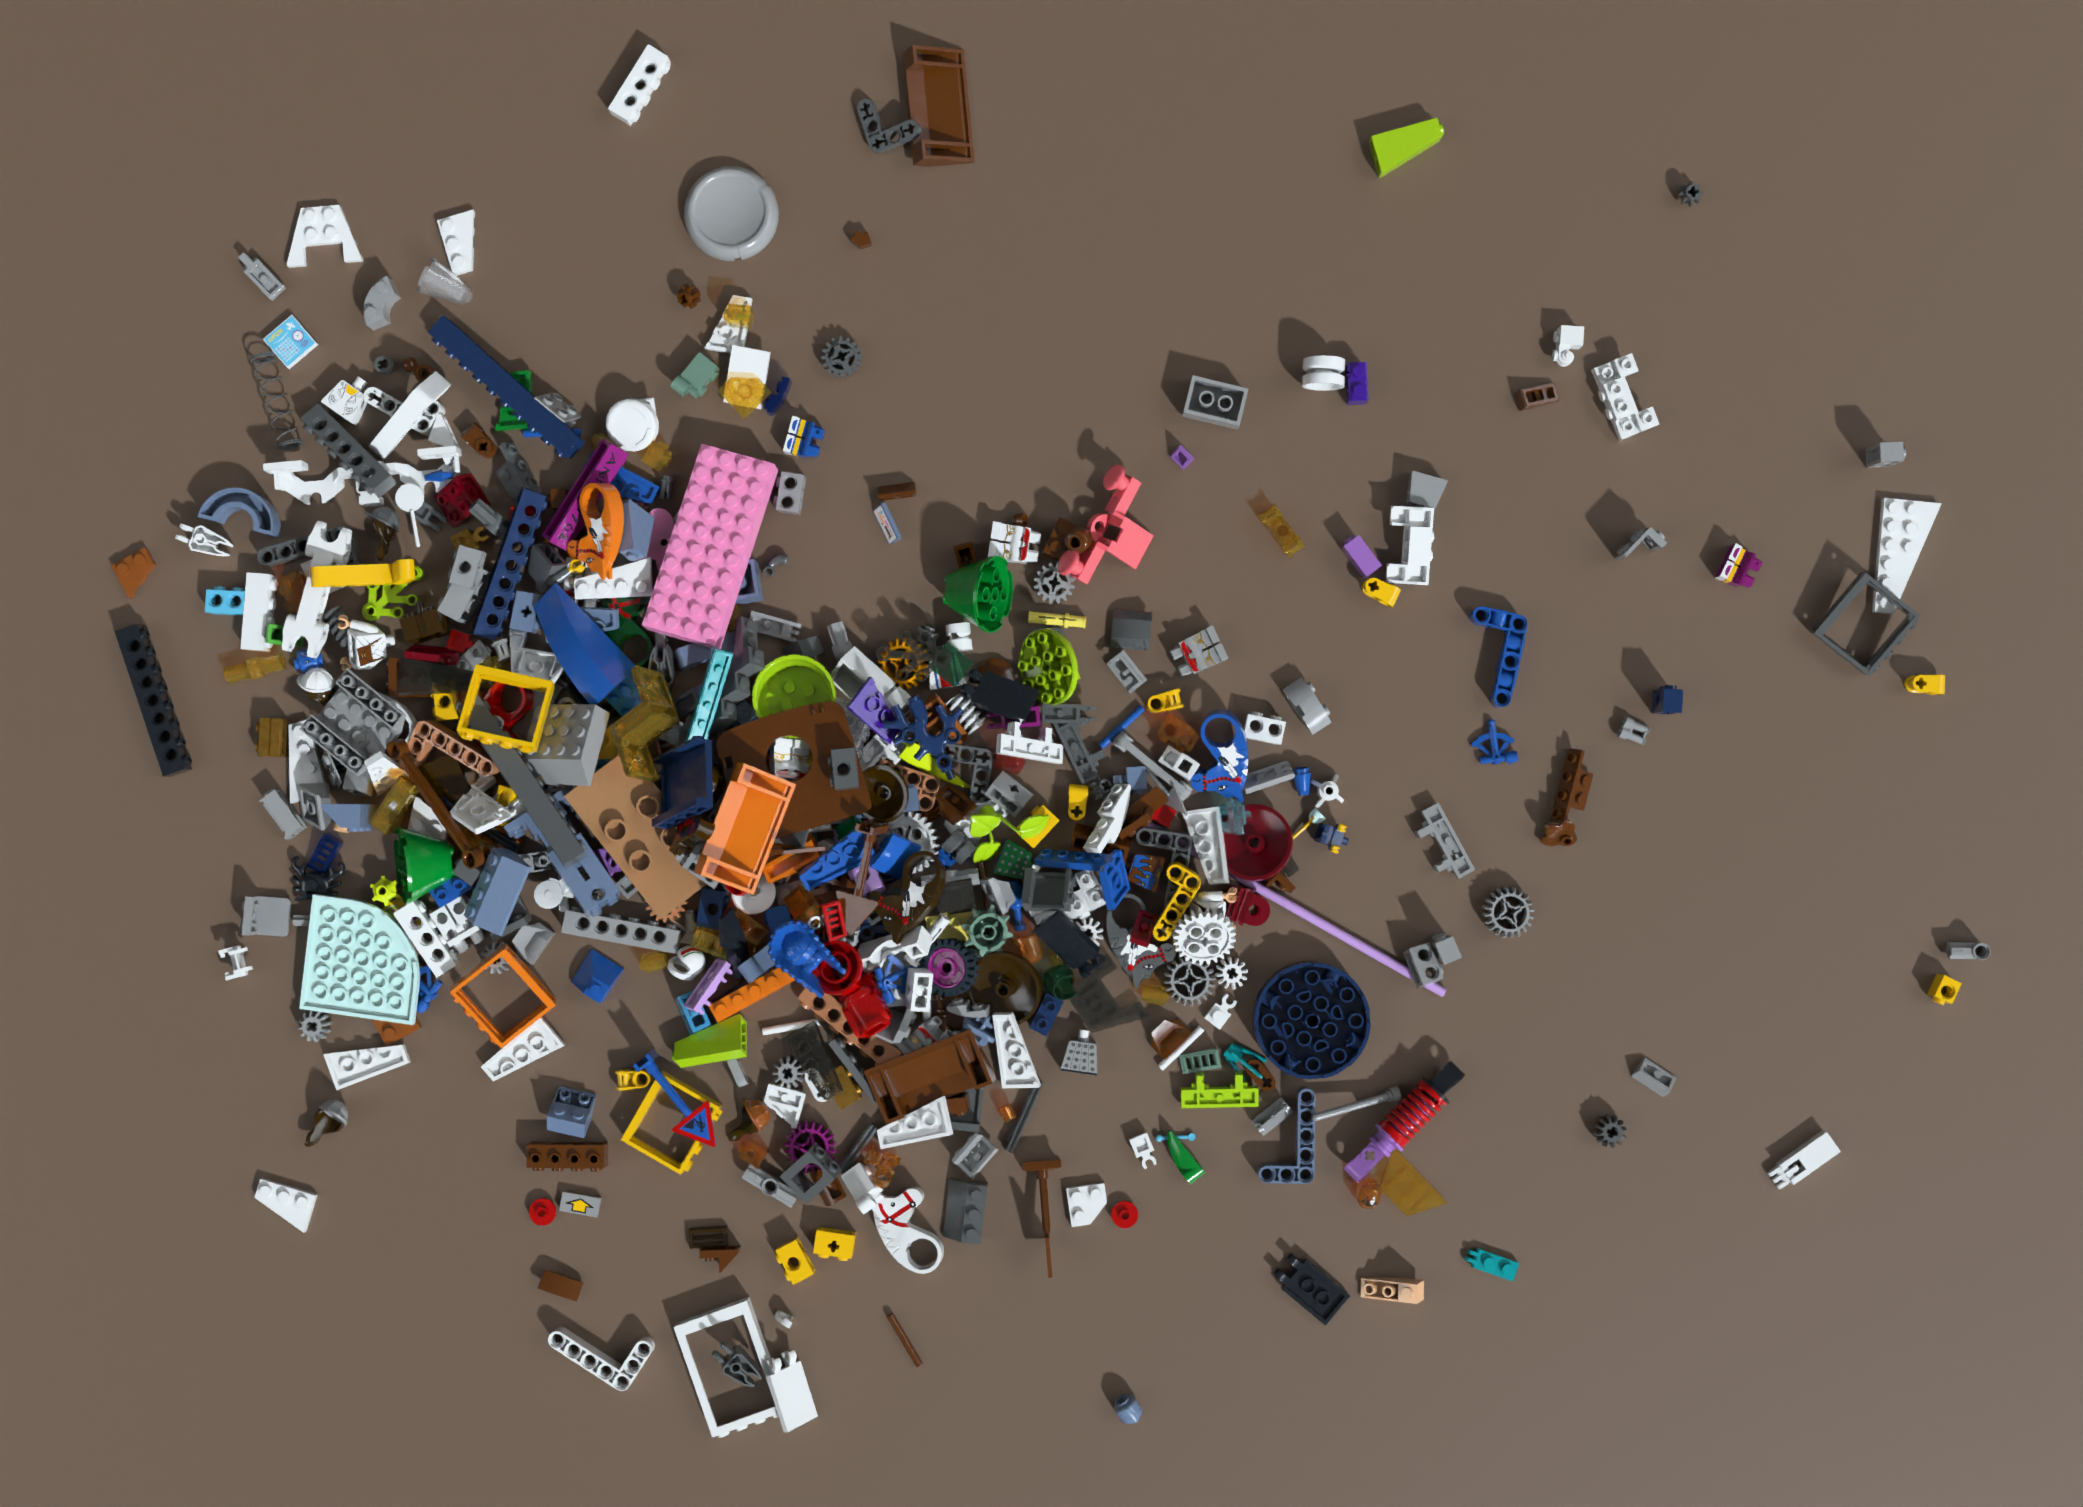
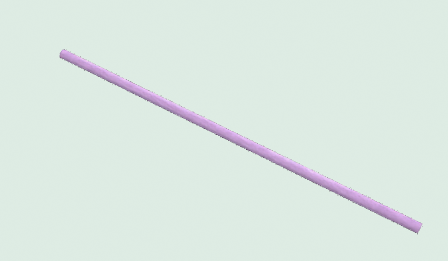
(1319, 922)

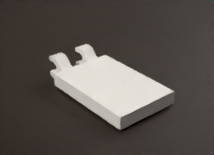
(790, 1391)

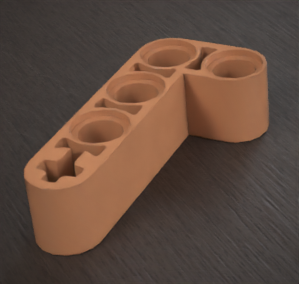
(921, 784)

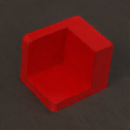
(1164, 815)

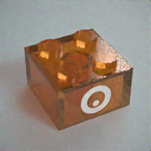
(805, 908)

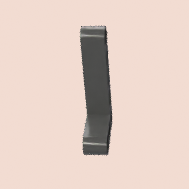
(298, 553)
(1173, 845)

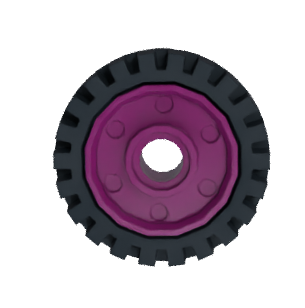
(962, 963)

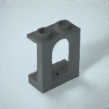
(799, 1183)

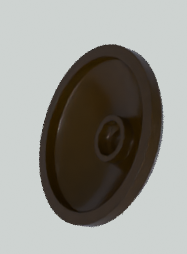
(885, 806)

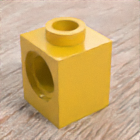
(1952, 988)

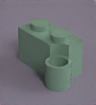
(696, 377)

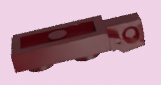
(432, 653)

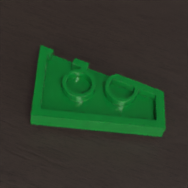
(507, 420)

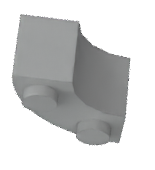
(379, 303)
(1307, 706)

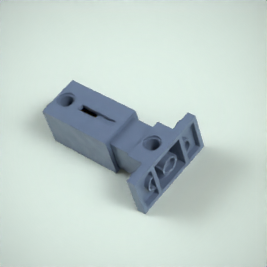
(581, 878)

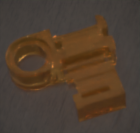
(884, 1165)

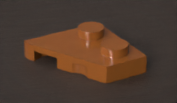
(134, 570)

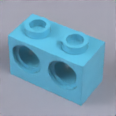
(227, 605)

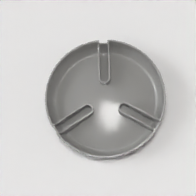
(731, 213)

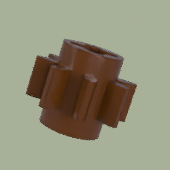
(688, 296)

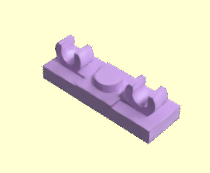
(708, 986)

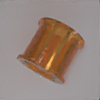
(1007, 1113)

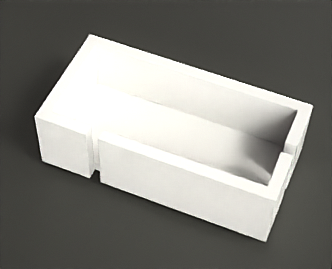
(855, 669)

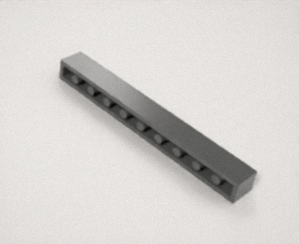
(528, 788)

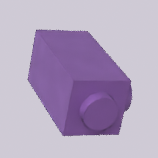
(1360, 556)

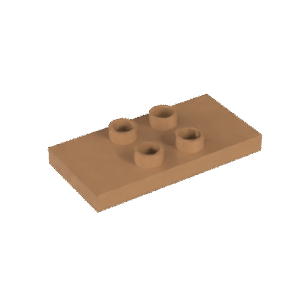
(621, 817)

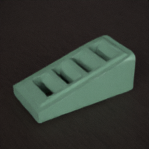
(1214, 1051)

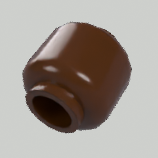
(1078, 539)

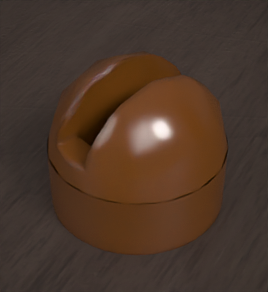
(1020, 519)

